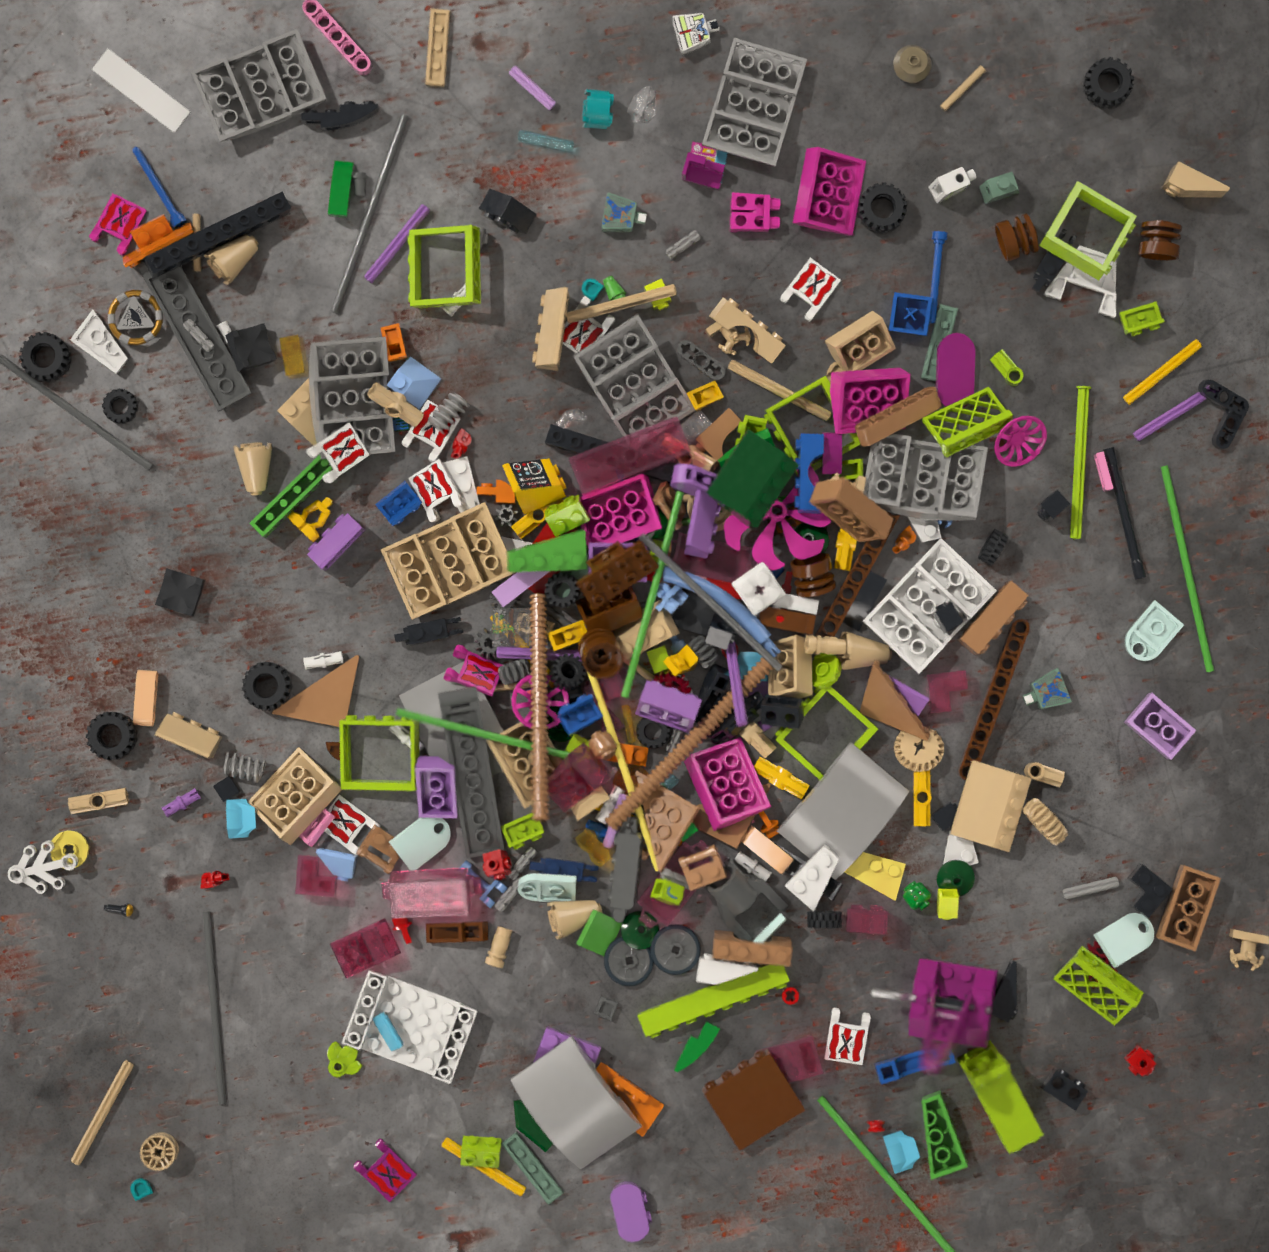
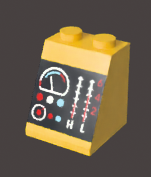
(535, 483)

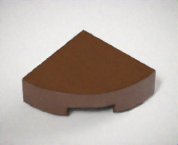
(334, 749)

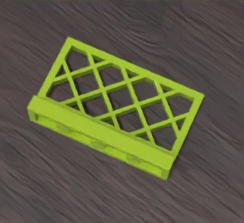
(976, 431)
(1107, 978)

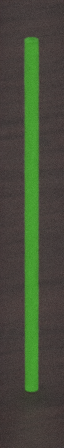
(1187, 568)
(652, 596)
(475, 731)
(885, 1175)

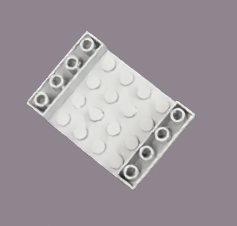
(428, 1024)

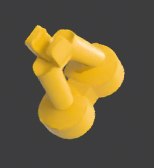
(307, 529)

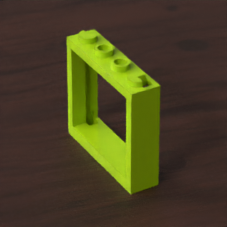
(1073, 255)
(472, 267)
(779, 433)
(807, 705)
(345, 754)

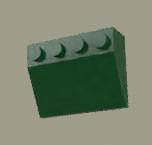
(752, 479)

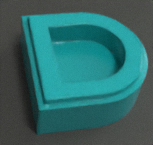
(591, 289)
(141, 1188)

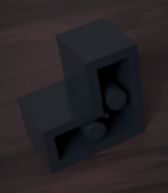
(507, 211)
(1153, 890)

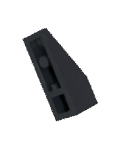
(713, 689)
(1006, 994)

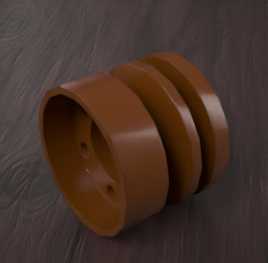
(1021, 236)
(1160, 237)
(813, 575)
(600, 653)

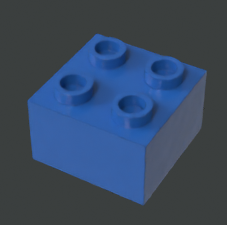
(911, 314)

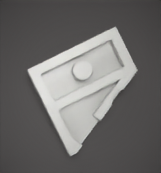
(960, 849)

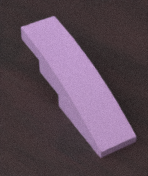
(516, 585)

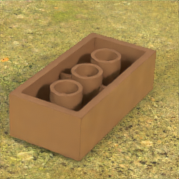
(851, 510)
(992, 618)
(1181, 896)

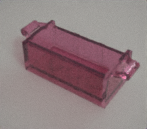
(722, 564)
(430, 892)
(660, 910)

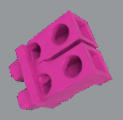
(752, 212)

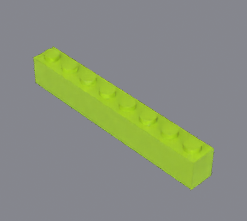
(712, 998)

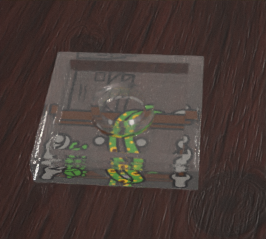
(511, 627)

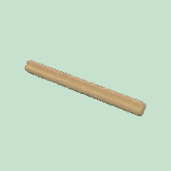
(621, 303)
(778, 389)
(102, 1112)

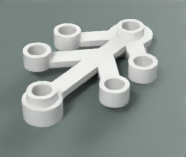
(40, 869)

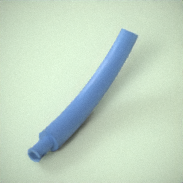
(731, 605)

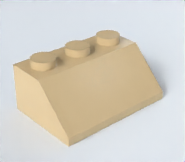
(861, 343)
(659, 630)
(796, 672)
(189, 735)

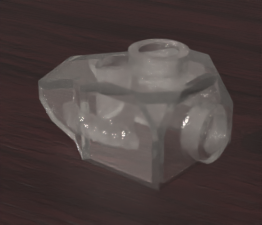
(643, 106)

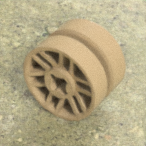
(155, 1160)

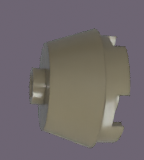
(912, 63)

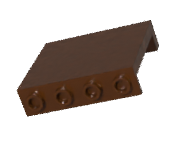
(752, 1099)

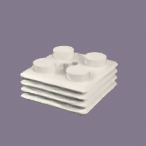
(747, 584)

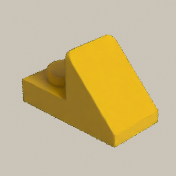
(705, 395)
(567, 635)
(682, 662)

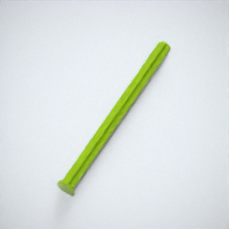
(1079, 462)

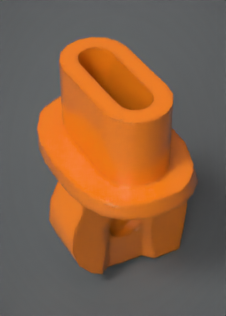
(904, 540)
(770, 826)

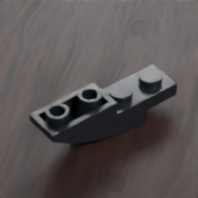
(349, 115)

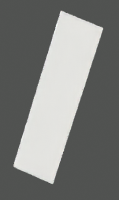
(141, 90)

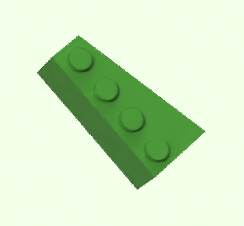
(553, 554)
(942, 1140)

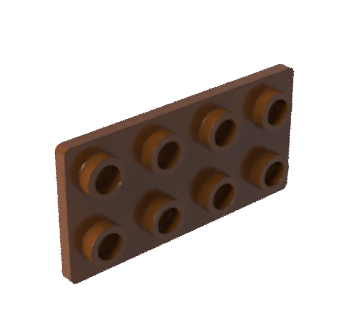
(615, 571)

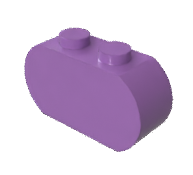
(690, 478)
(630, 1211)

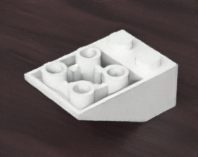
(719, 970)

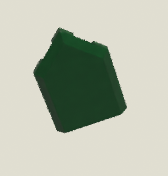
(528, 1126)

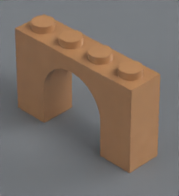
(714, 436)
(730, 948)

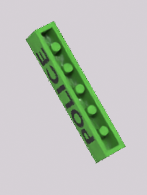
(291, 497)

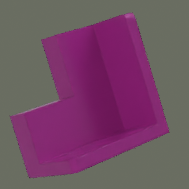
(702, 171)

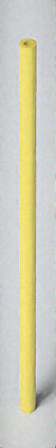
(623, 766)

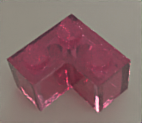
(610, 687)
(939, 687)
(308, 880)
(866, 920)

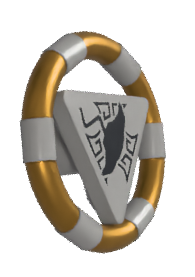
(134, 317)

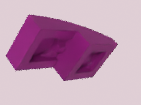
(832, 453)

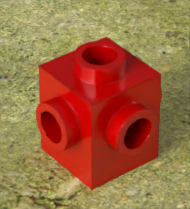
(497, 864)
(1134, 1058)

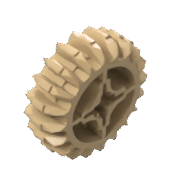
(1045, 821)

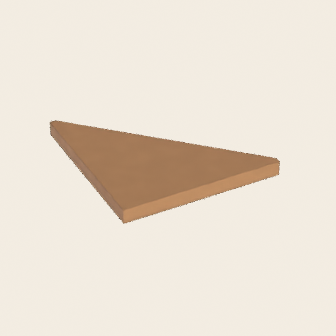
(326, 699)
(888, 706)
(667, 820)
(729, 835)

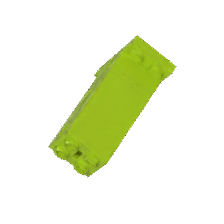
(1000, 1097)

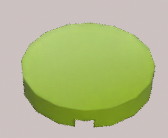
(825, 670)

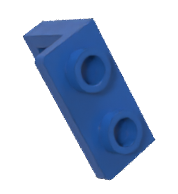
(399, 504)
(579, 714)

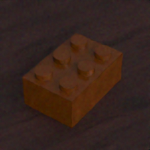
(613, 614)

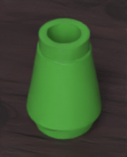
(613, 289)

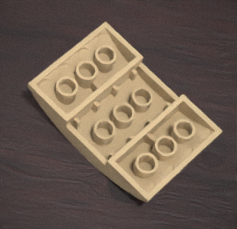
(448, 561)

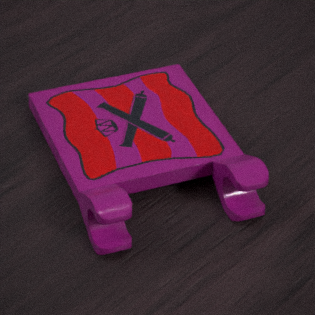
(388, 1174)

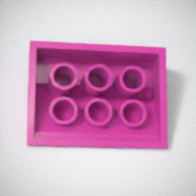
(829, 191)
(865, 393)
(621, 511)
(726, 783)

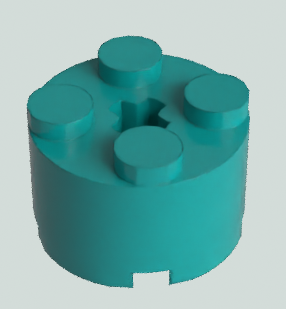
(597, 109)

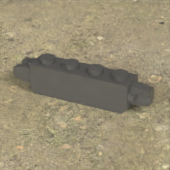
(626, 869)

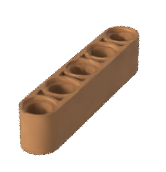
(898, 416)

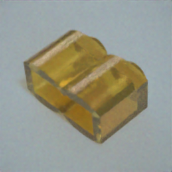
(589, 843)

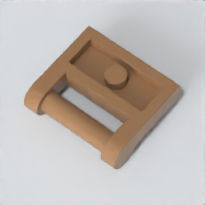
(665, 498)
(380, 840)
(703, 874)

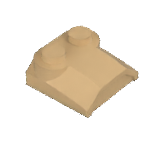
(590, 802)

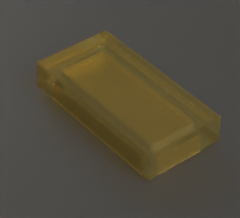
(292, 355)
(628, 724)

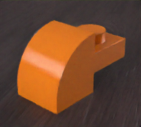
(394, 342)
(502, 491)
(633, 754)

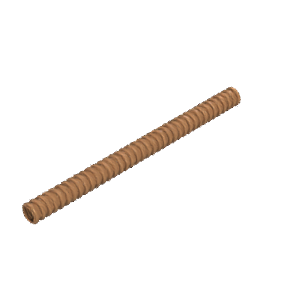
(539, 707)
(685, 747)

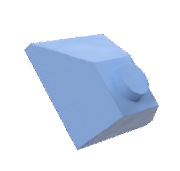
(414, 382)
(339, 863)

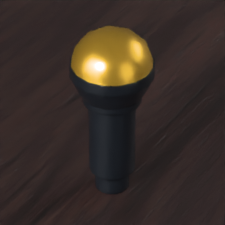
(126, 909)

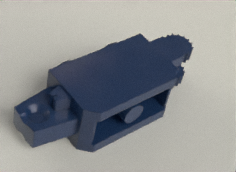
(564, 867)

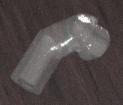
(568, 415)

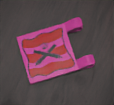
(118, 220)
(475, 671)

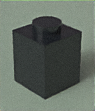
(947, 617)
(945, 815)

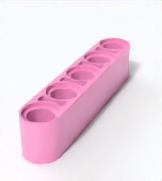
(341, 45)

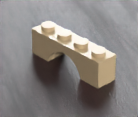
(729, 316)

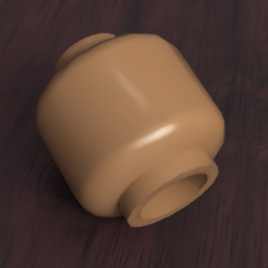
(602, 745)

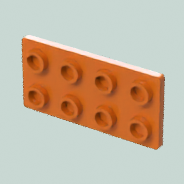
(153, 237)
(638, 1101)

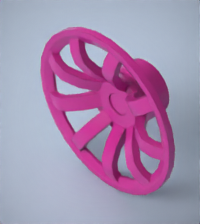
(1017, 437)
(515, 707)

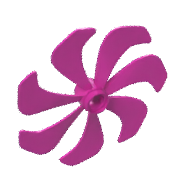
(798, 546)

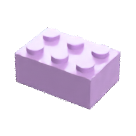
(1159, 726)

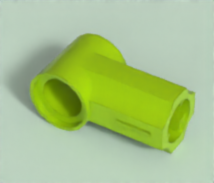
(1006, 366)

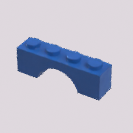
(809, 448)
(903, 1065)

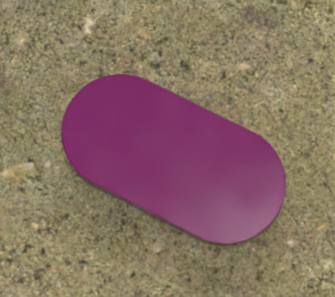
(955, 368)

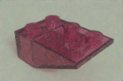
(576, 777)
(365, 948)
(797, 1058)

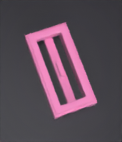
(1103, 471)
(317, 827)

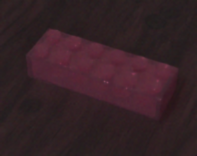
(629, 455)

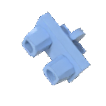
(670, 597)

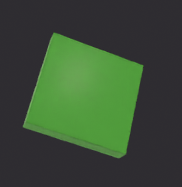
(599, 932)

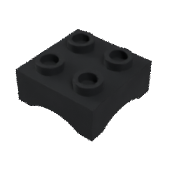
(250, 347)
(180, 592)
(693, 614)

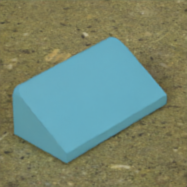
(388, 1031)

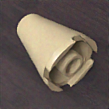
(232, 257)
(254, 465)
(862, 652)
(570, 915)

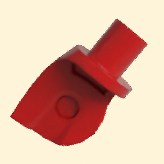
(460, 443)
(213, 879)
(402, 924)

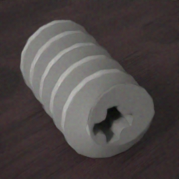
(447, 412)
(244, 768)

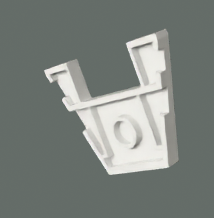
(1105, 285)

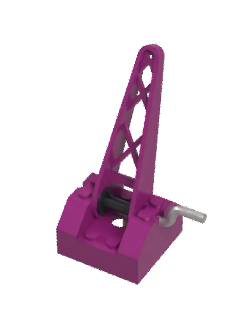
(932, 1011)

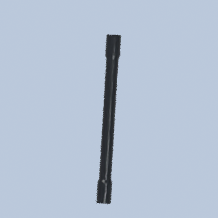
(1136, 562)

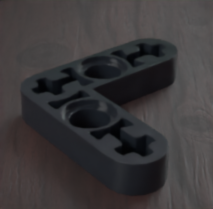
(1231, 411)

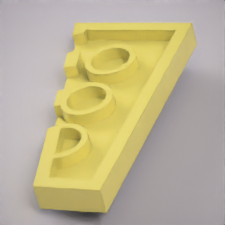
(878, 873)

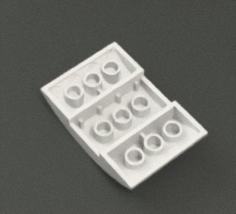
(906, 613)

